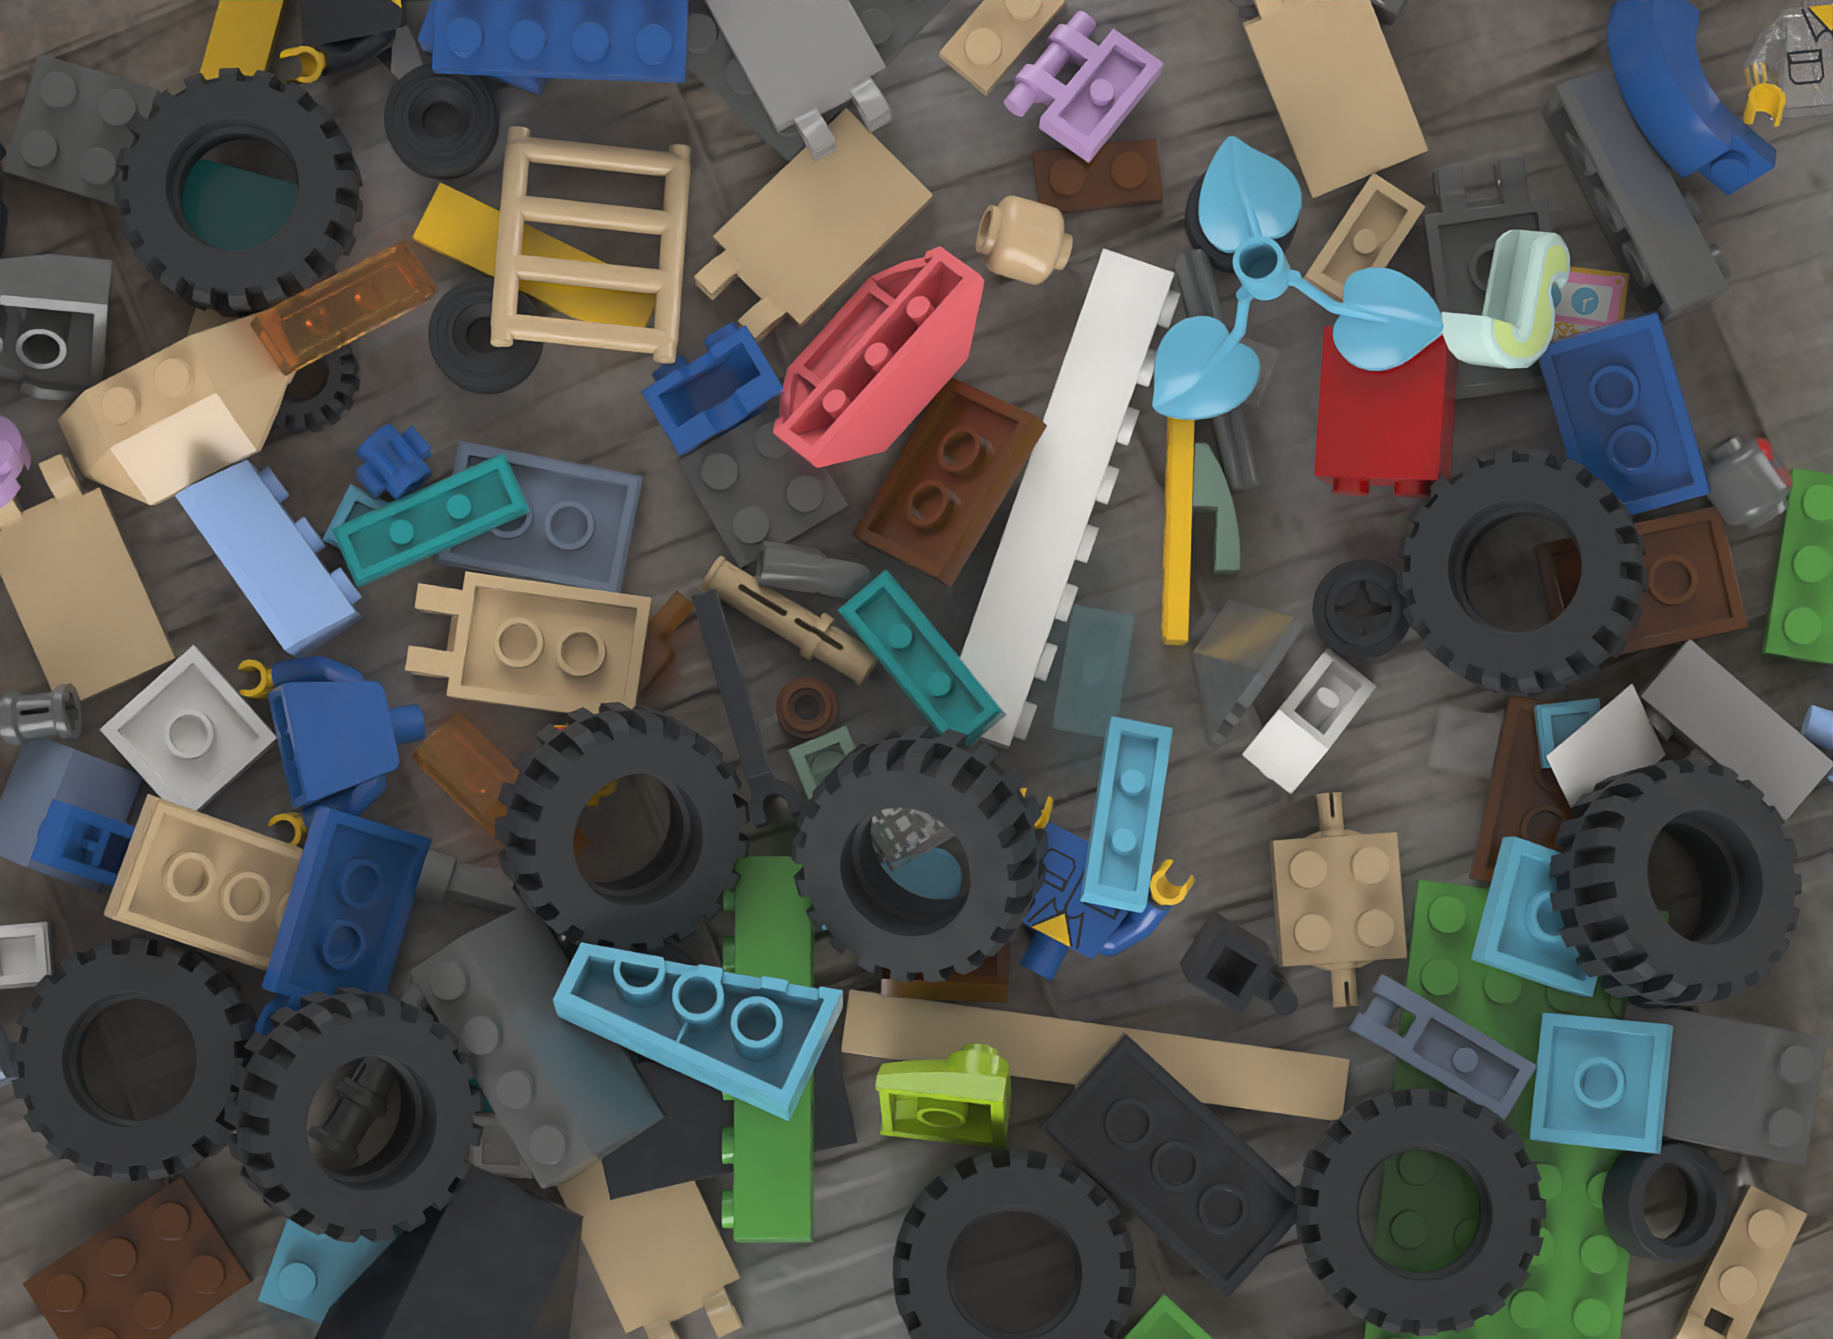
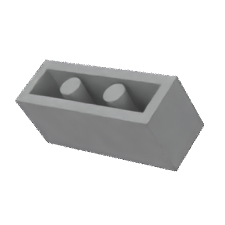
(1731, 727)

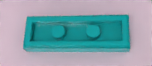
(431, 520)
(921, 659)

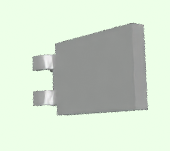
(805, 62)

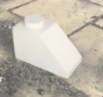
(1309, 721)

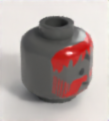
(1747, 481)

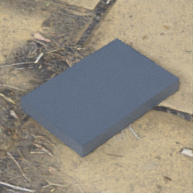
(575, 528)

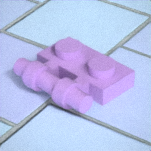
(1097, 97)

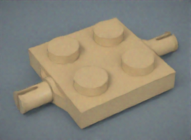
(1337, 899)

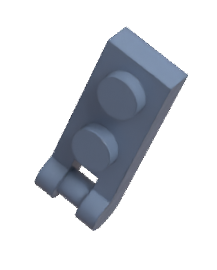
(1445, 1048)

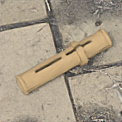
(791, 621)

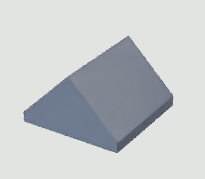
(68, 775)

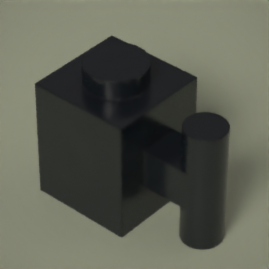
(1235, 966)

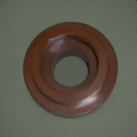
(806, 687)

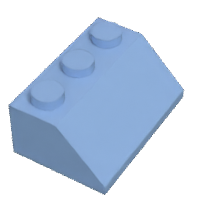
(272, 556)

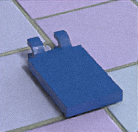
(344, 910)

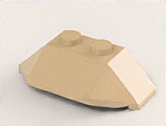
(178, 414)

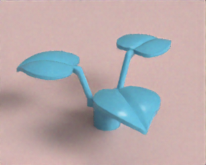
(1241, 210)

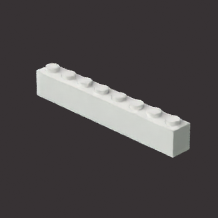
(1063, 482)

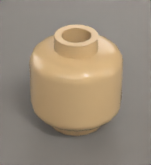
(1023, 240)

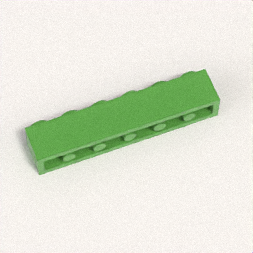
(769, 1154)

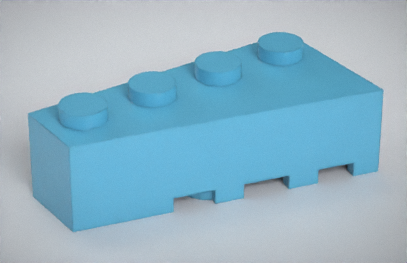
(710, 1024)

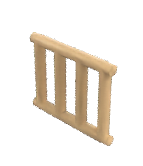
(514, 266)

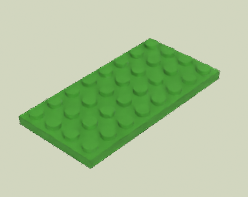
(1429, 1201)

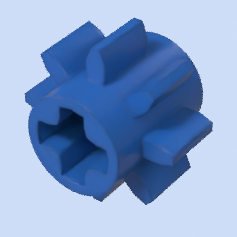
(393, 462)

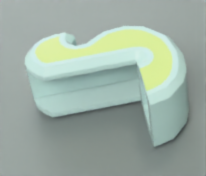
(1517, 303)

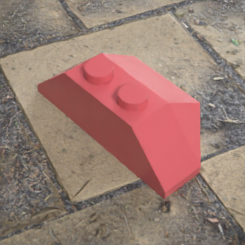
(880, 359)

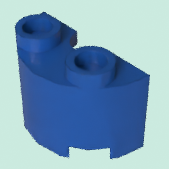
(714, 390)

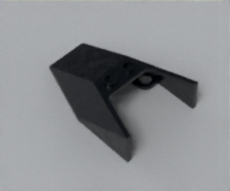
(477, 1269)

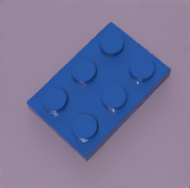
(1626, 412)

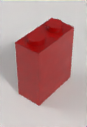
(1386, 423)

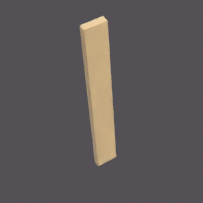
(1068, 1049)

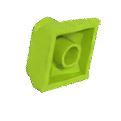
(948, 1098)

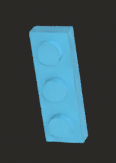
(1126, 814)

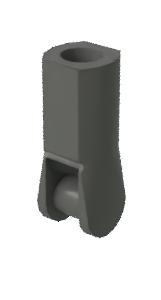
(811, 570)

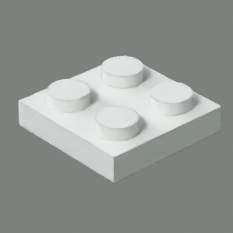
(190, 732)

